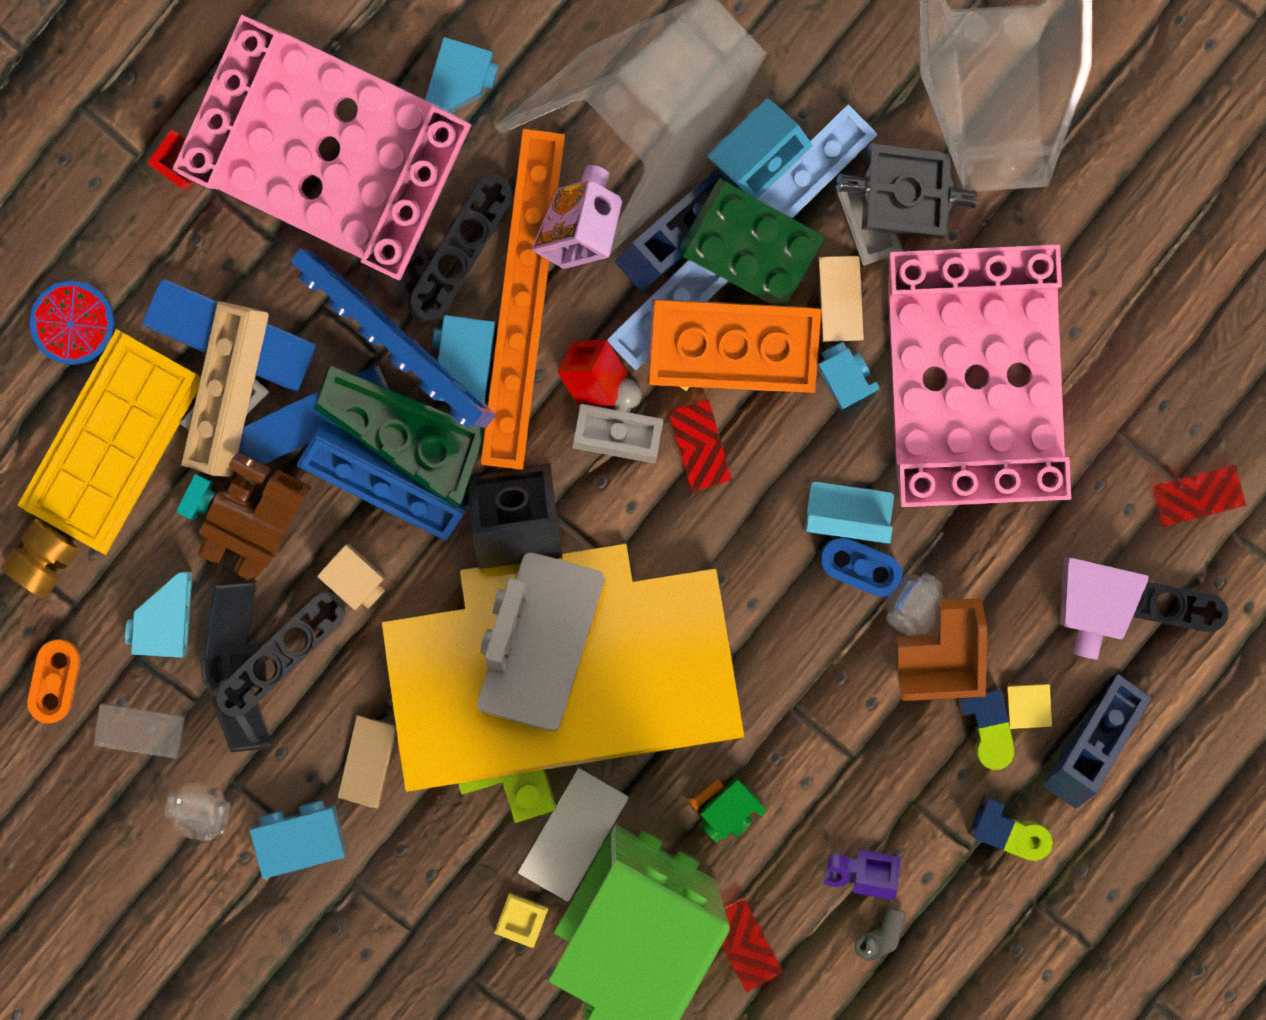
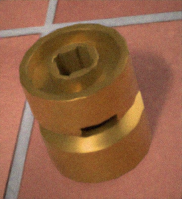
(40, 558)

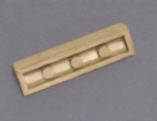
(225, 388)

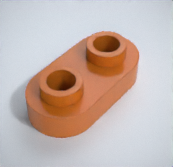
(54, 680)

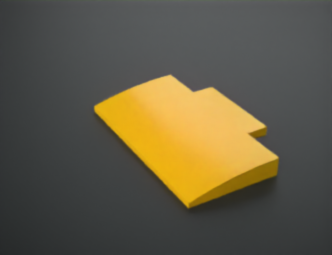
(646, 682)

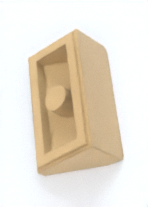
(840, 298)
(367, 761)

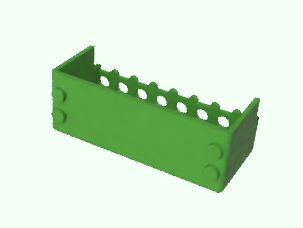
(639, 931)

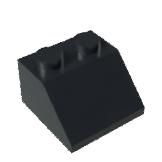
(513, 515)

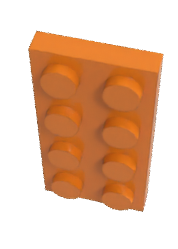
(733, 345)

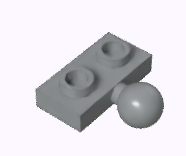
(618, 430)

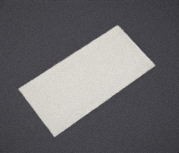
(573, 834)

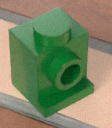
(730, 811)

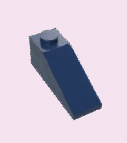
(657, 247)
(1097, 743)

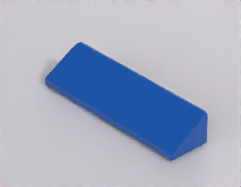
(190, 319)
(364, 473)

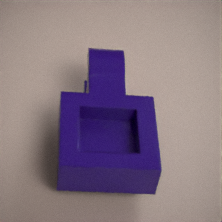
(871, 873)

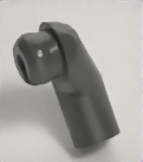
(884, 939)

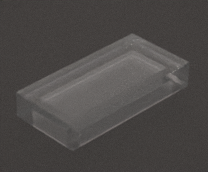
(139, 730)

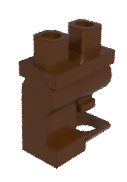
(248, 529)

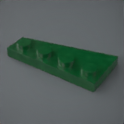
(404, 432)

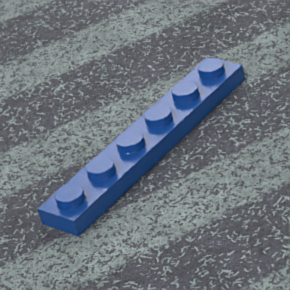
(404, 351)

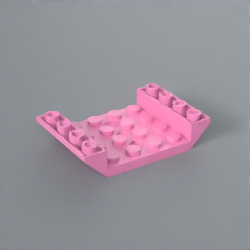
(264, 135)
(990, 313)

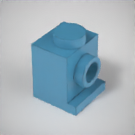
(845, 375)

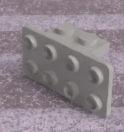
(538, 640)

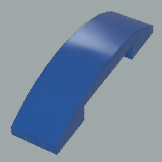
(291, 426)

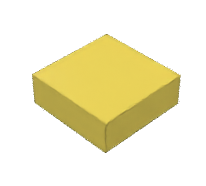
(1029, 706)
(521, 920)

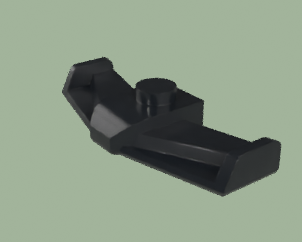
(226, 648)

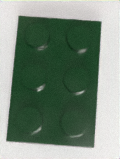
(750, 244)

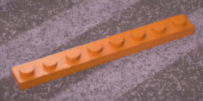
(522, 302)

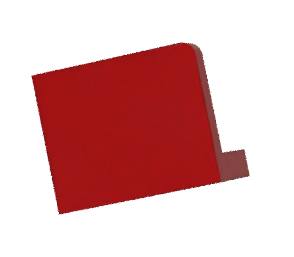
(165, 158)
(592, 373)

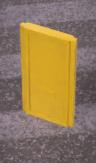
(111, 442)

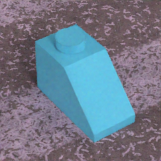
(163, 621)

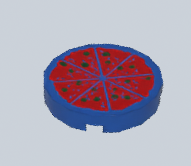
(72, 322)

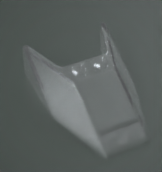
(1004, 85)
(663, 92)

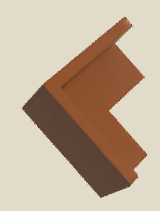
(949, 662)

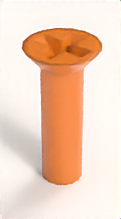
(705, 795)

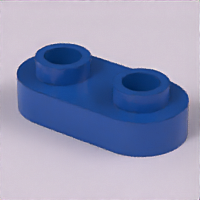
(861, 566)

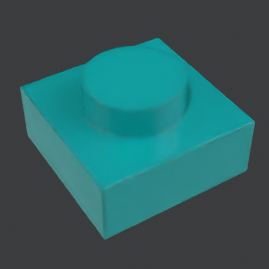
(197, 497)

